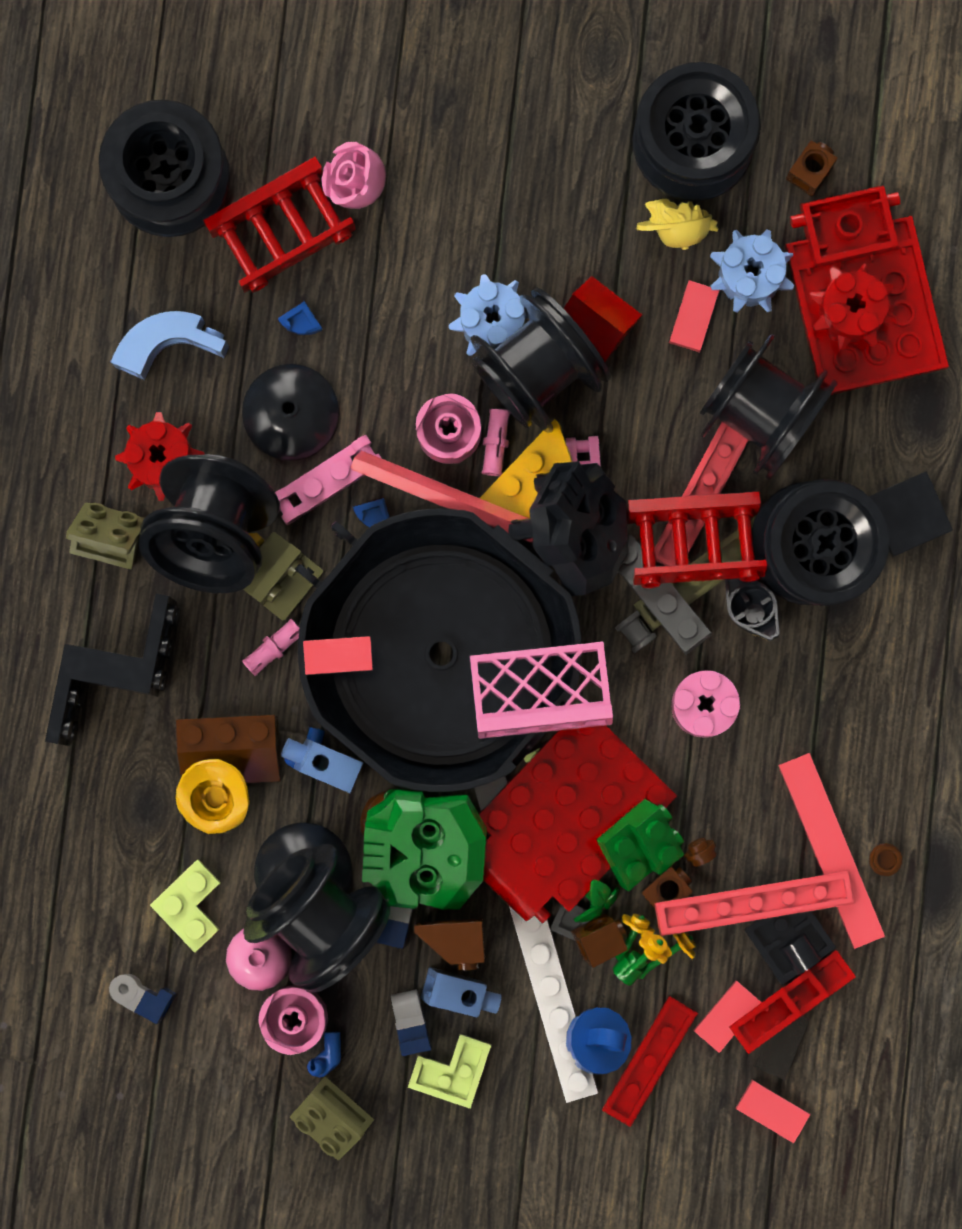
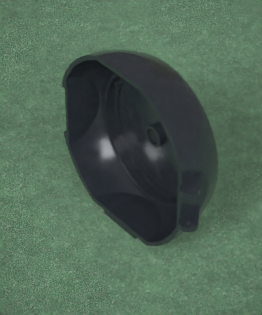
(422, 584)

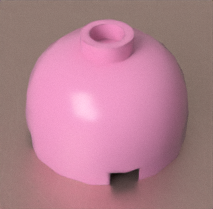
(354, 176)
(258, 964)

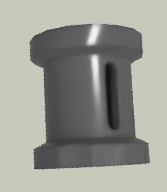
(635, 631)

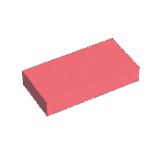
(694, 316)
(338, 655)
(730, 1008)
(772, 1111)

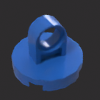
(599, 1040)

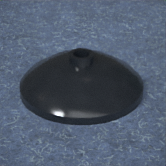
(293, 434)
(297, 837)

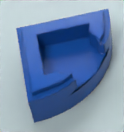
(300, 320)
(372, 512)

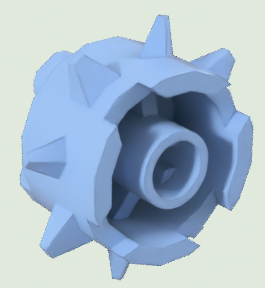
(745, 287)
(486, 299)

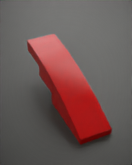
(792, 1002)

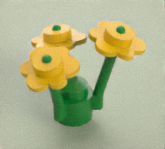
(634, 965)

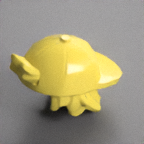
(678, 225)

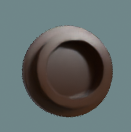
(701, 851)
(885, 859)

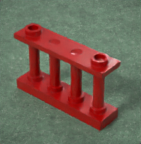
(252, 208)
(710, 510)

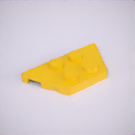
(515, 487)

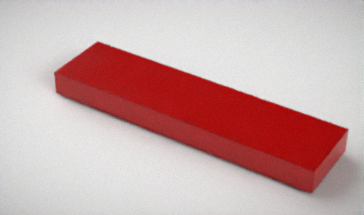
(649, 1061)

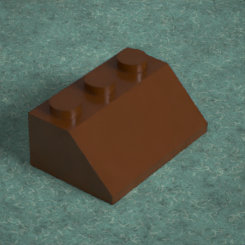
(242, 741)
(455, 940)

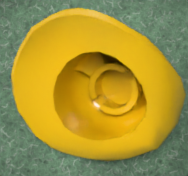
(213, 796)

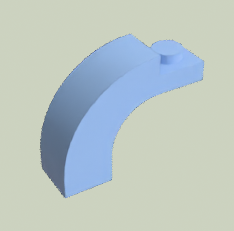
(162, 330)

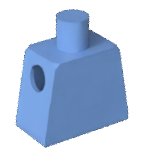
(332, 768)
(445, 991)

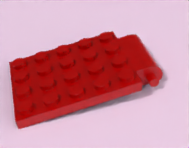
(845, 235)
(553, 813)

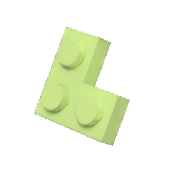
(180, 905)
(454, 1081)

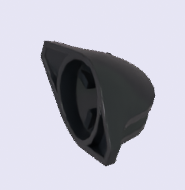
(753, 608)

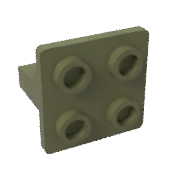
(105, 535)
(277, 582)
(331, 1119)

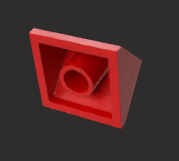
(601, 316)

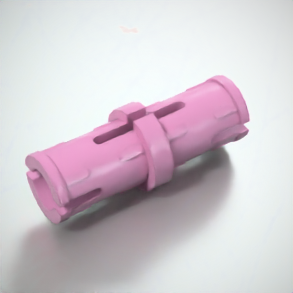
(495, 442)
(272, 647)

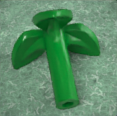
(599, 897)

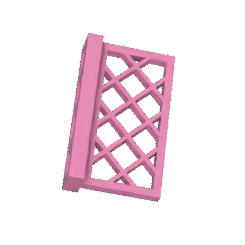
(546, 718)

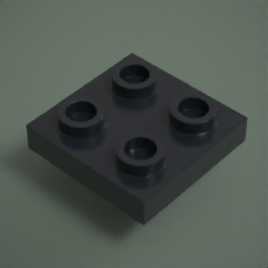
(790, 943)

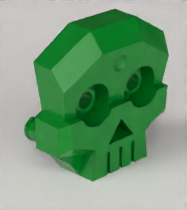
(449, 852)

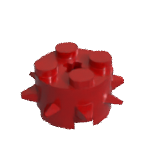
(836, 315)
(145, 443)

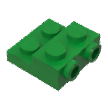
(641, 844)

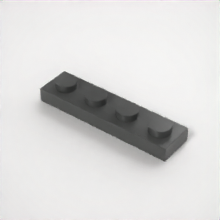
(665, 604)

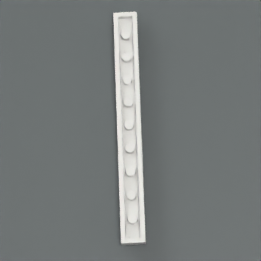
(547, 984)

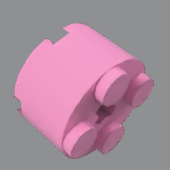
(442, 411)
(708, 685)
(276, 1027)

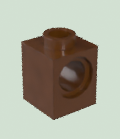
(805, 179)
(652, 890)
(600, 939)

